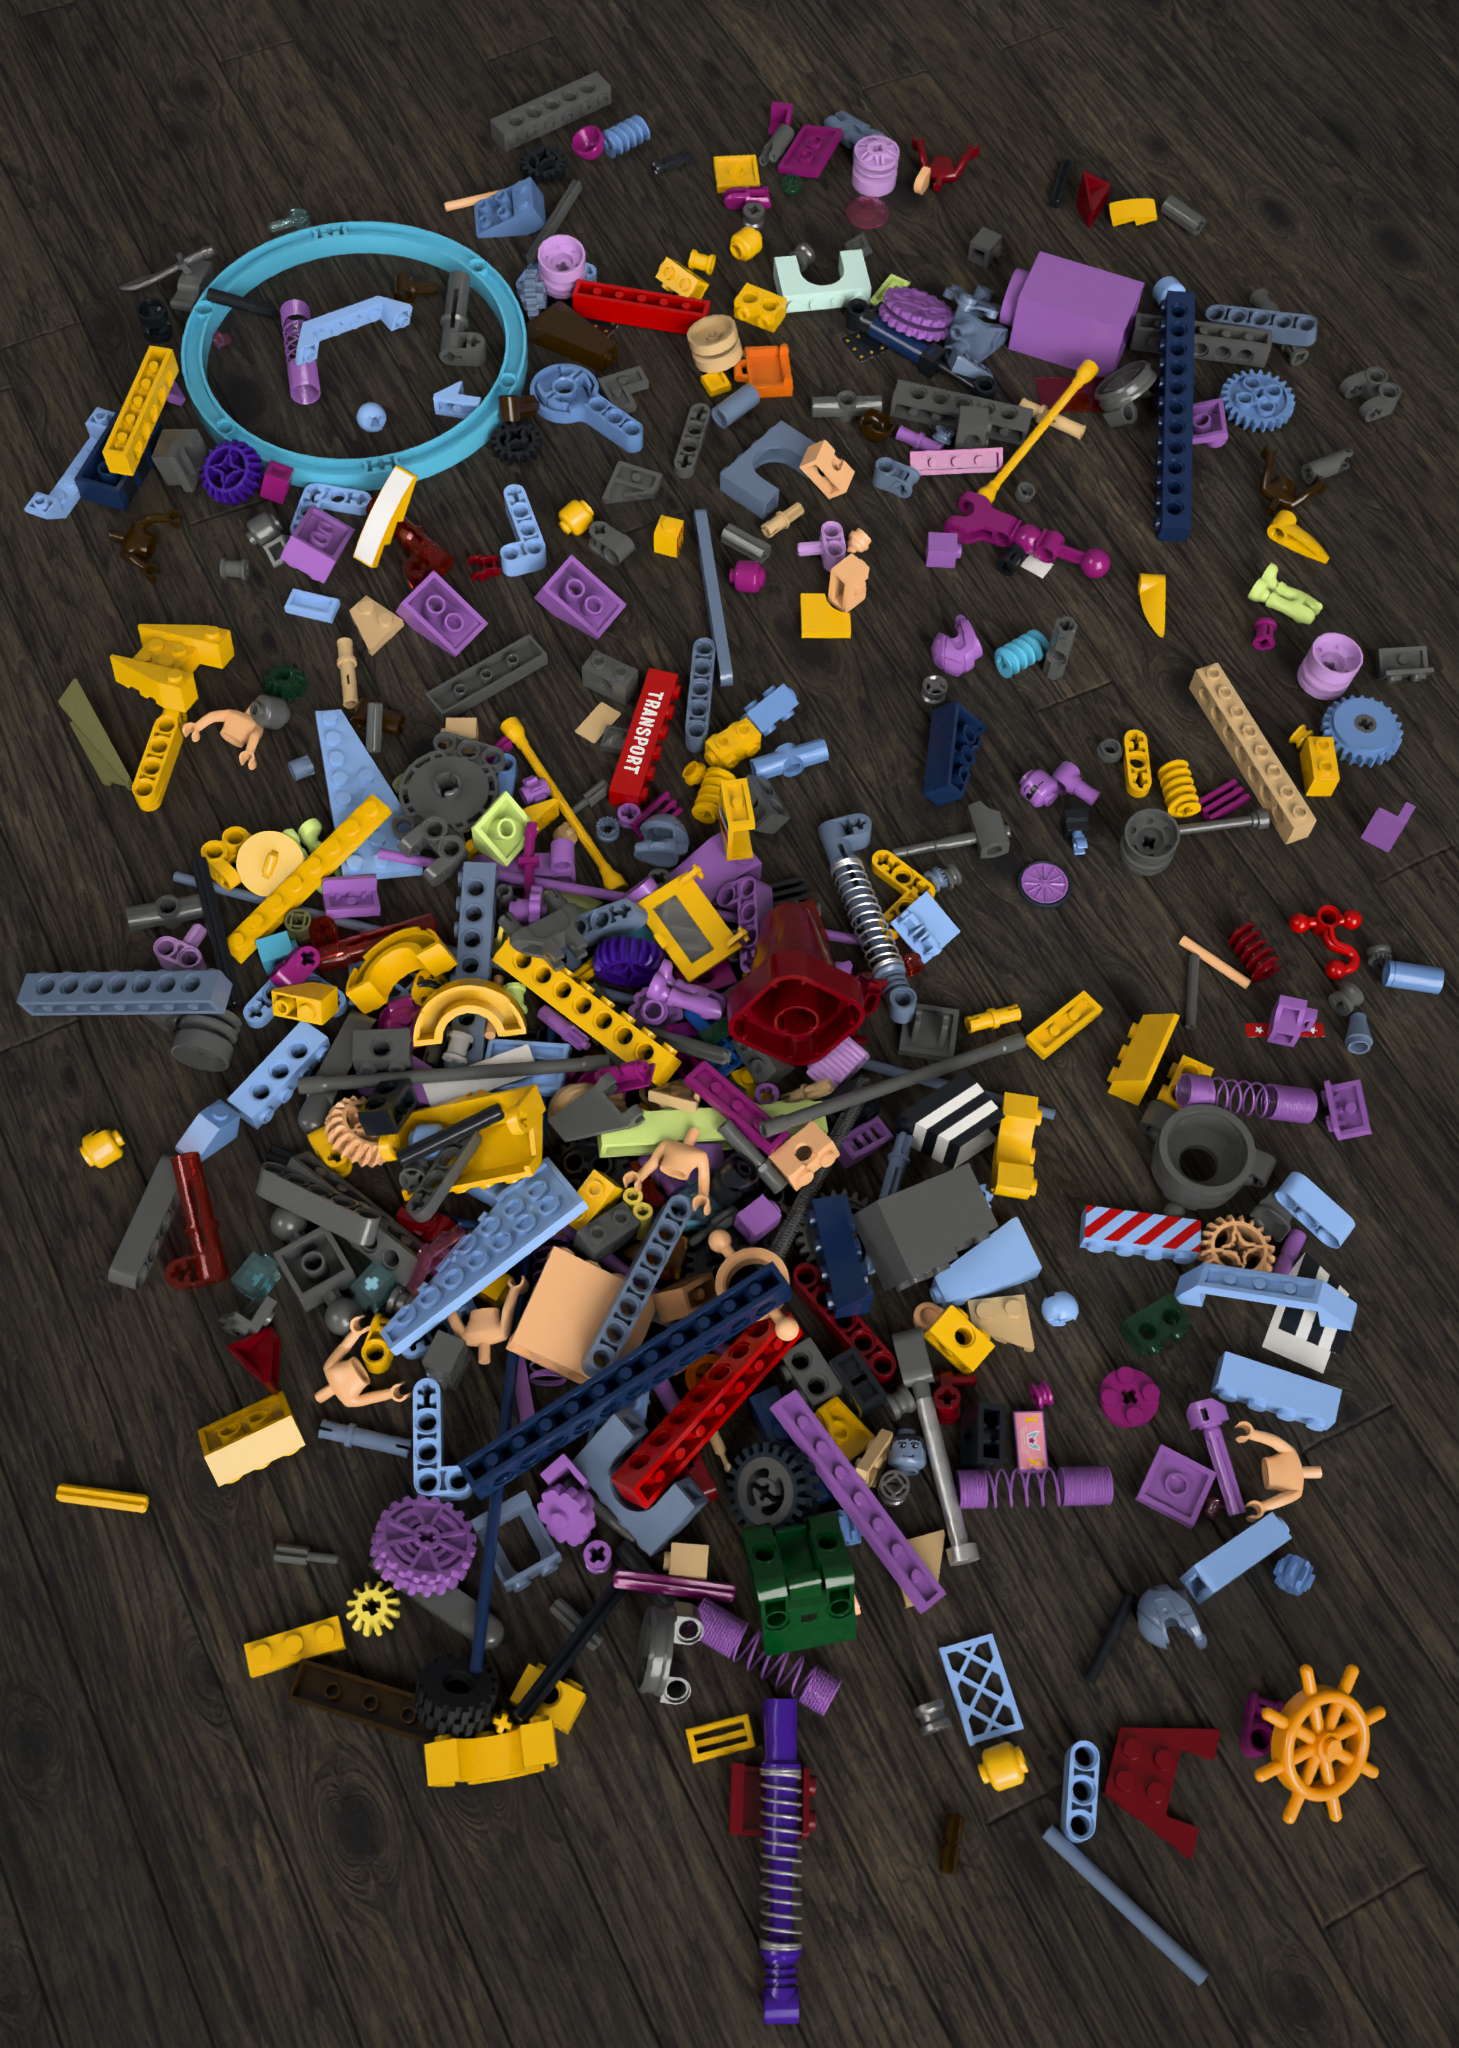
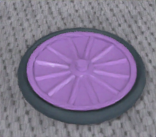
(1044, 884)

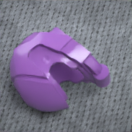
(959, 653)

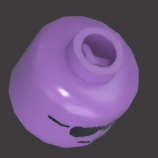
(1038, 788)

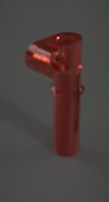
(426, 552)
(352, 949)
(207, 1258)

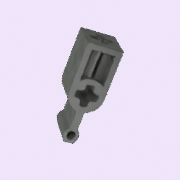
(192, 285)

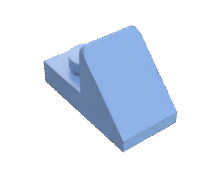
(454, 403)

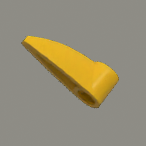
(1290, 535)
(1152, 596)

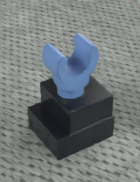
(1075, 827)

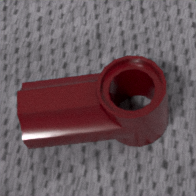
(427, 1230)

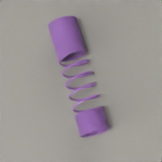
(303, 378)
(1277, 1100)
(1073, 1486)
(724, 1633)

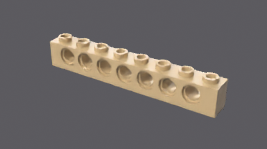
(1252, 753)

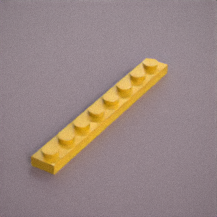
(307, 877)

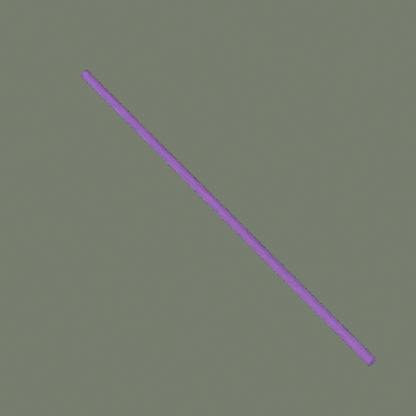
(584, 890)

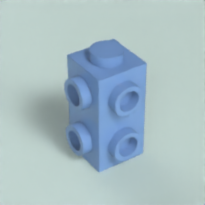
(776, 705)

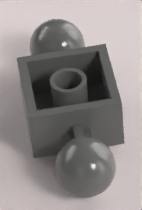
(316, 1269)

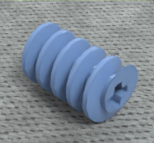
(625, 135)

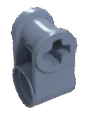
(893, 477)

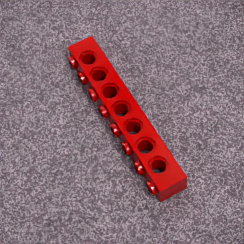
(701, 1413)

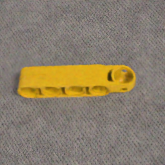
(159, 759)

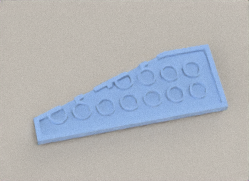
(517, 1225)

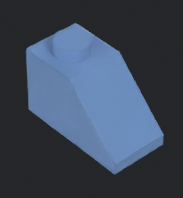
(210, 1130)

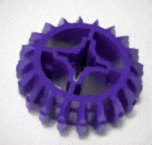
(225, 461)
(627, 961)

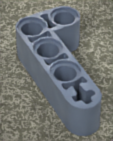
(622, 918)

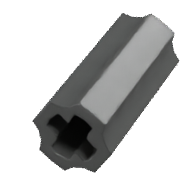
(1183, 215)
(745, 543)

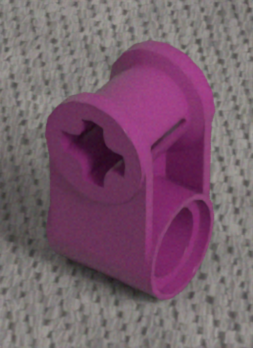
(292, 971)
(1255, 1724)

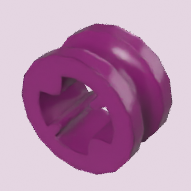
(1040, 1394)

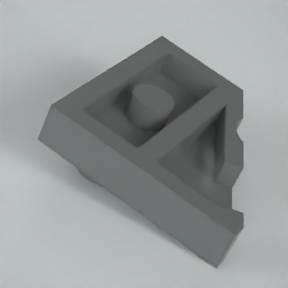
(631, 484)

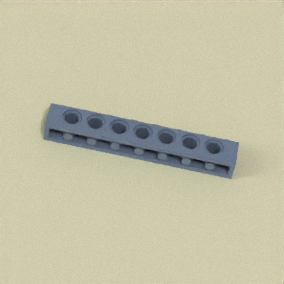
(485, 877)
(125, 992)

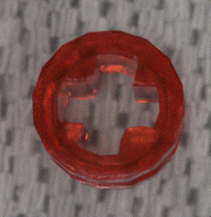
(913, 964)

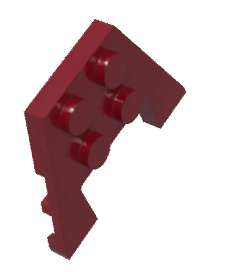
(1144, 1773)

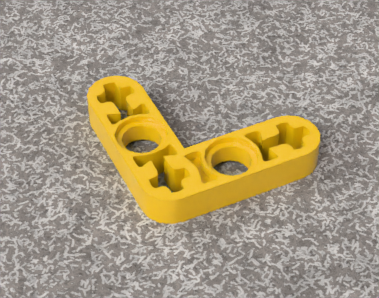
(909, 896)

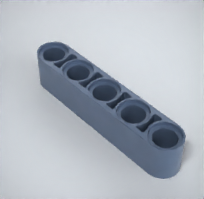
(1285, 326)
(700, 694)

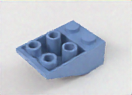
(511, 211)

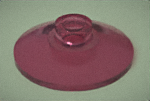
(867, 212)

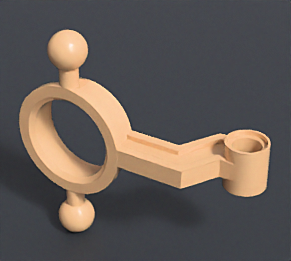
(720, 1242)

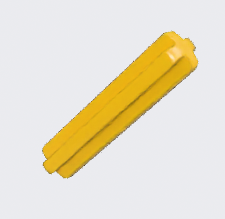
(102, 1498)

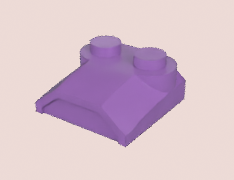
(1209, 423)

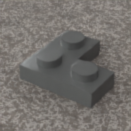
(620, 385)

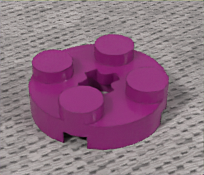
(1144, 1392)

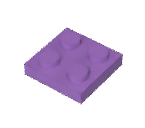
(1175, 1486)

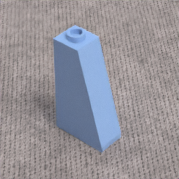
(988, 1267)
(1235, 1557)

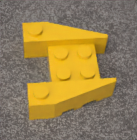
(168, 660)

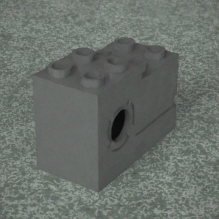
(924, 1226)

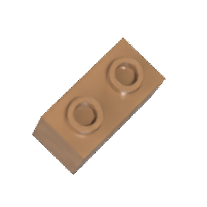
(684, 1296)

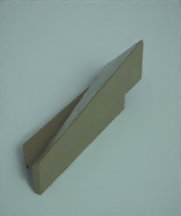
(93, 737)

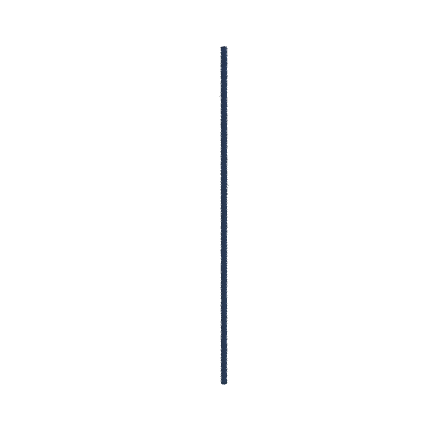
(505, 1421)

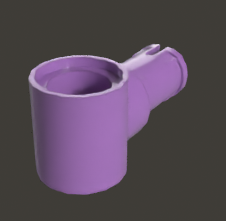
(1070, 782)

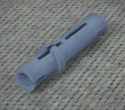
(364, 1438)

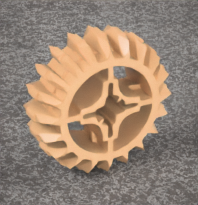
(348, 1134)
(1237, 1234)

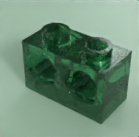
(1152, 1321)

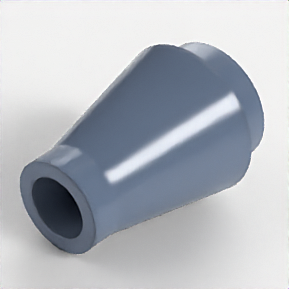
(1358, 1034)

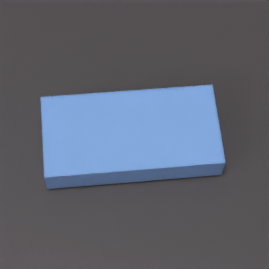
(312, 605)

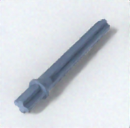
(898, 1161)

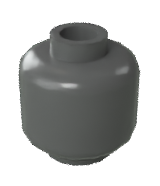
(263, 529)
(270, 712)

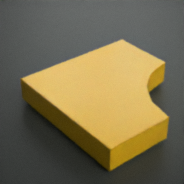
(821, 619)
(844, 1428)

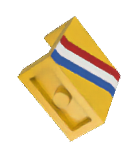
(736, 818)

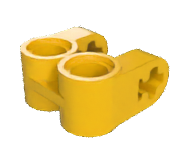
(222, 854)

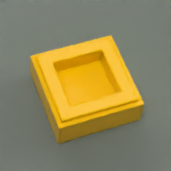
(715, 383)

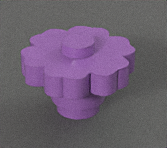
(532, 909)
(653, 1012)
(567, 1513)

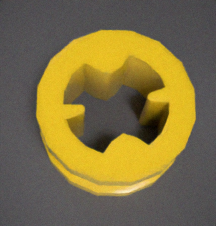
(1300, 736)

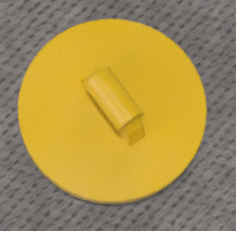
(267, 861)

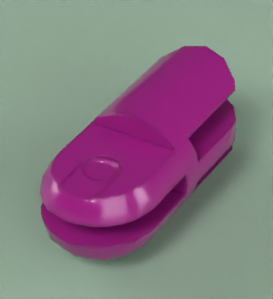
(737, 197)

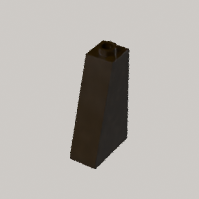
(572, 336)

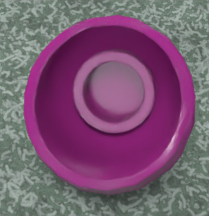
(588, 143)

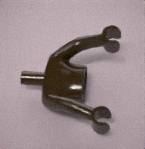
(1282, 489)
(140, 543)

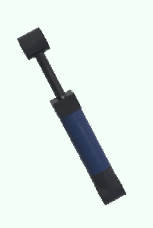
(927, 357)

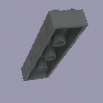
(486, 678)

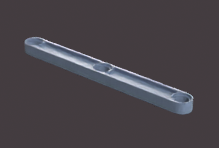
(713, 598)

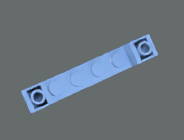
(391, 312)
(65, 493)
(1333, 1307)

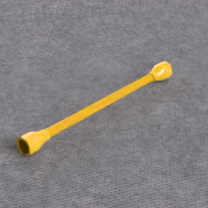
(1084, 374)
(611, 879)

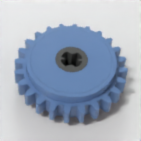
(1362, 730)

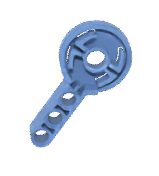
(579, 407)

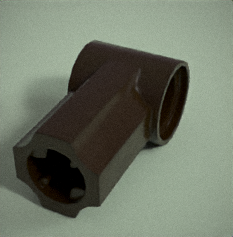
(515, 407)
(392, 721)

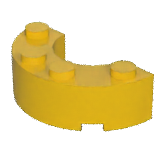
(394, 959)
(463, 997)
(1013, 1147)
(492, 1756)

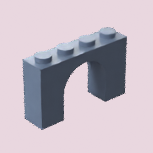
(742, 482)
(605, 1455)

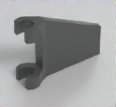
(594, 1114)

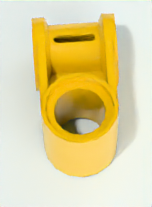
(324, 1150)
(376, 1343)

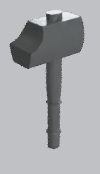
(987, 833)

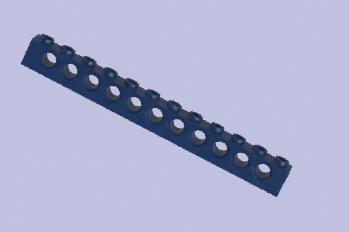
(1175, 417)
(625, 1381)

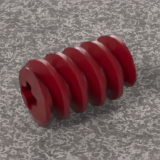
(1252, 952)

